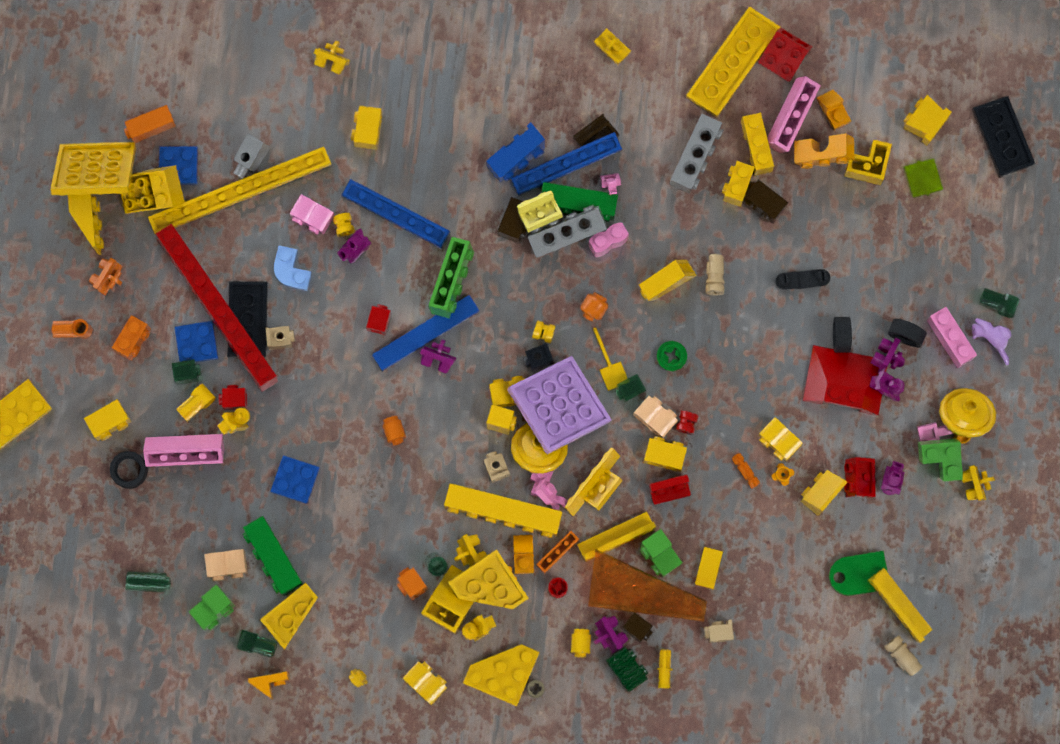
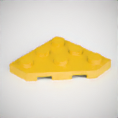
(489, 583)
(503, 674)

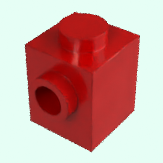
(378, 319)
(233, 397)

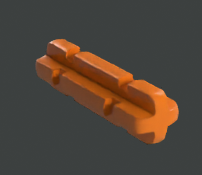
(745, 470)

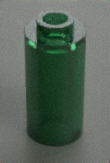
(440, 568)
(147, 581)

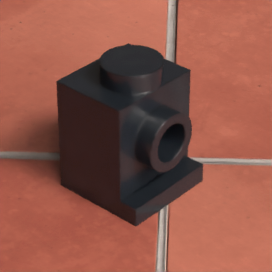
(545, 360)

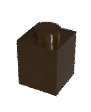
(638, 627)

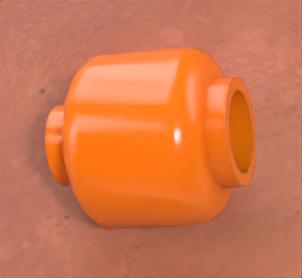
(594, 306)

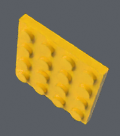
(93, 168)

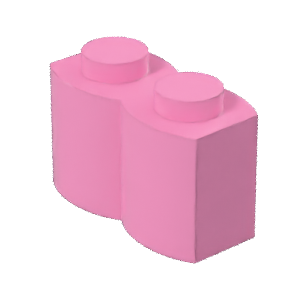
(311, 214)
(614, 237)

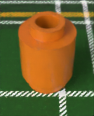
(394, 430)

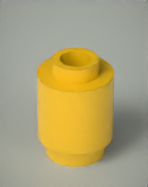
(581, 643)

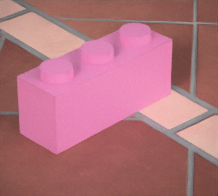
(951, 337)

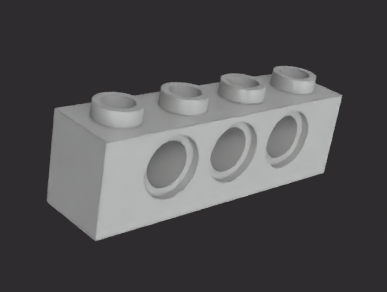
(680, 178)
(542, 247)

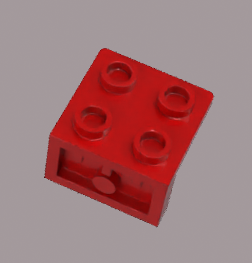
(784, 54)

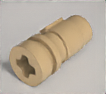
(715, 274)
(904, 657)

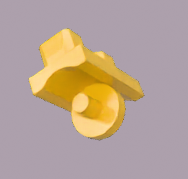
(612, 46)
(323, 55)
(234, 421)
(977, 493)
(466, 550)
(478, 628)

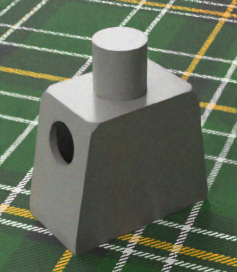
(250, 147)

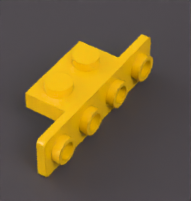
(597, 486)

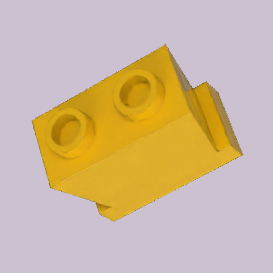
(926, 119)

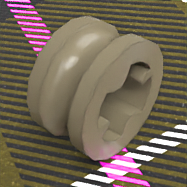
(531, 684)

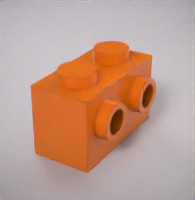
(131, 338)
(411, 583)

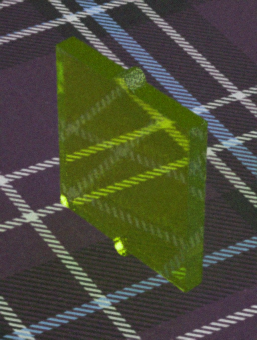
(923, 178)

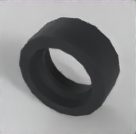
(907, 332)
(842, 334)
(114, 467)

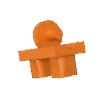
(108, 277)

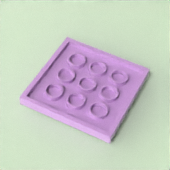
(559, 405)

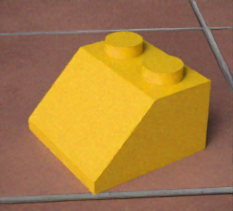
(823, 491)

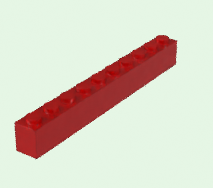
(216, 308)

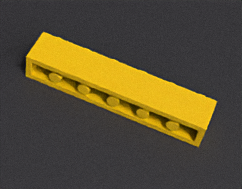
(502, 509)

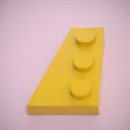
(289, 614)

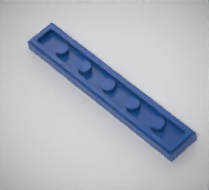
(566, 163)
(395, 213)
(424, 334)

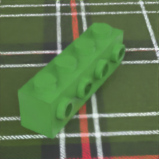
(450, 277)

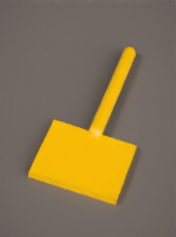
(613, 373)

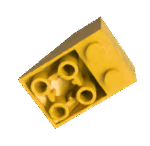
(153, 190)
(85, 213)
(445, 607)

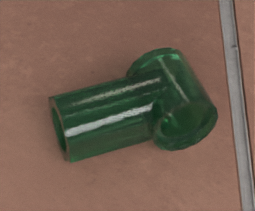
(1004, 304)
(251, 643)

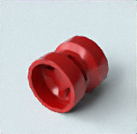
(687, 422)
(558, 587)

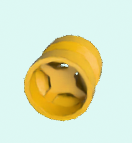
(343, 224)
(547, 334)

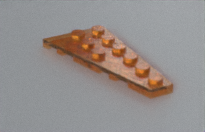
(629, 589)

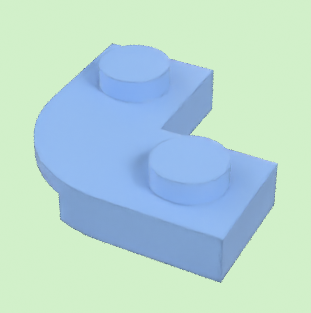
(285, 270)

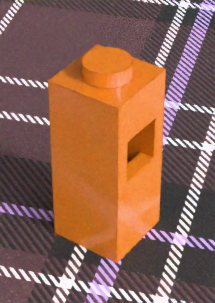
(149, 124)

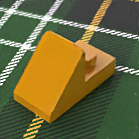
(833, 109)
(523, 554)
(264, 683)

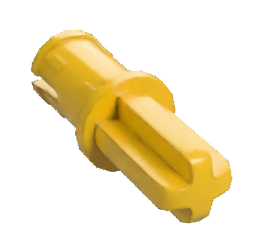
(664, 668)

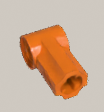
(69, 329)

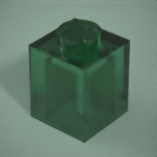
(186, 372)
(630, 388)

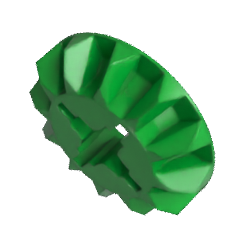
(680, 353)

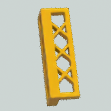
(617, 536)
(900, 605)

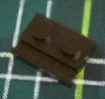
(595, 130)

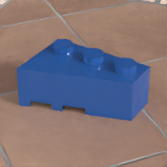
(516, 154)

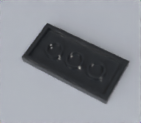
(1003, 136)
(249, 305)

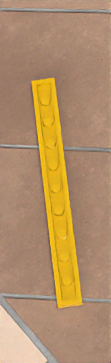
(241, 190)

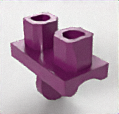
(354, 247)
(889, 348)
(430, 354)
(887, 385)
(893, 478)
(607, 636)

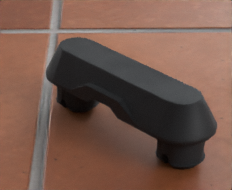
(803, 279)

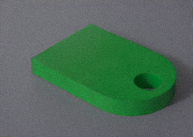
(857, 572)

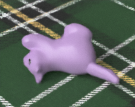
(997, 336)

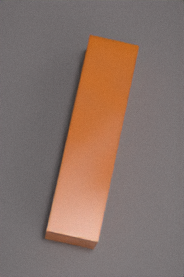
(557, 552)

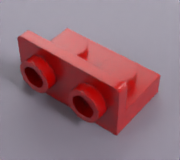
(860, 477)
(670, 489)

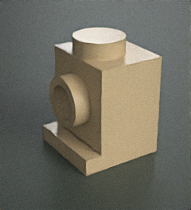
(274, 343)
(496, 473)
(719, 632)

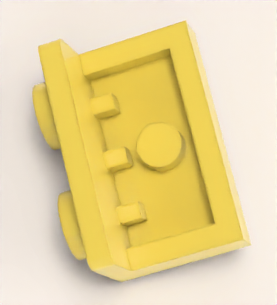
(539, 211)

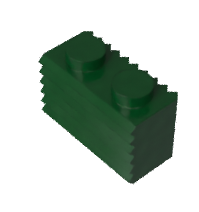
(627, 669)

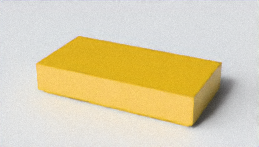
(708, 568)

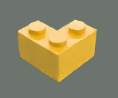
(870, 168)

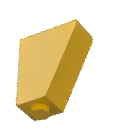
(667, 279)

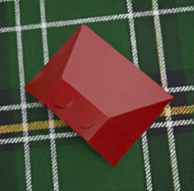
(842, 380)

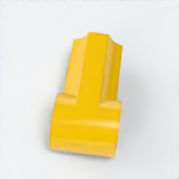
(199, 399)

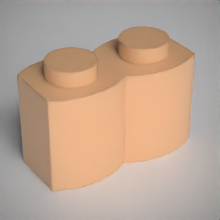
(655, 416)
(226, 563)

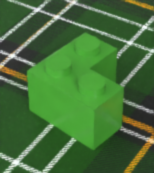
(945, 453)
(660, 553)
(212, 608)

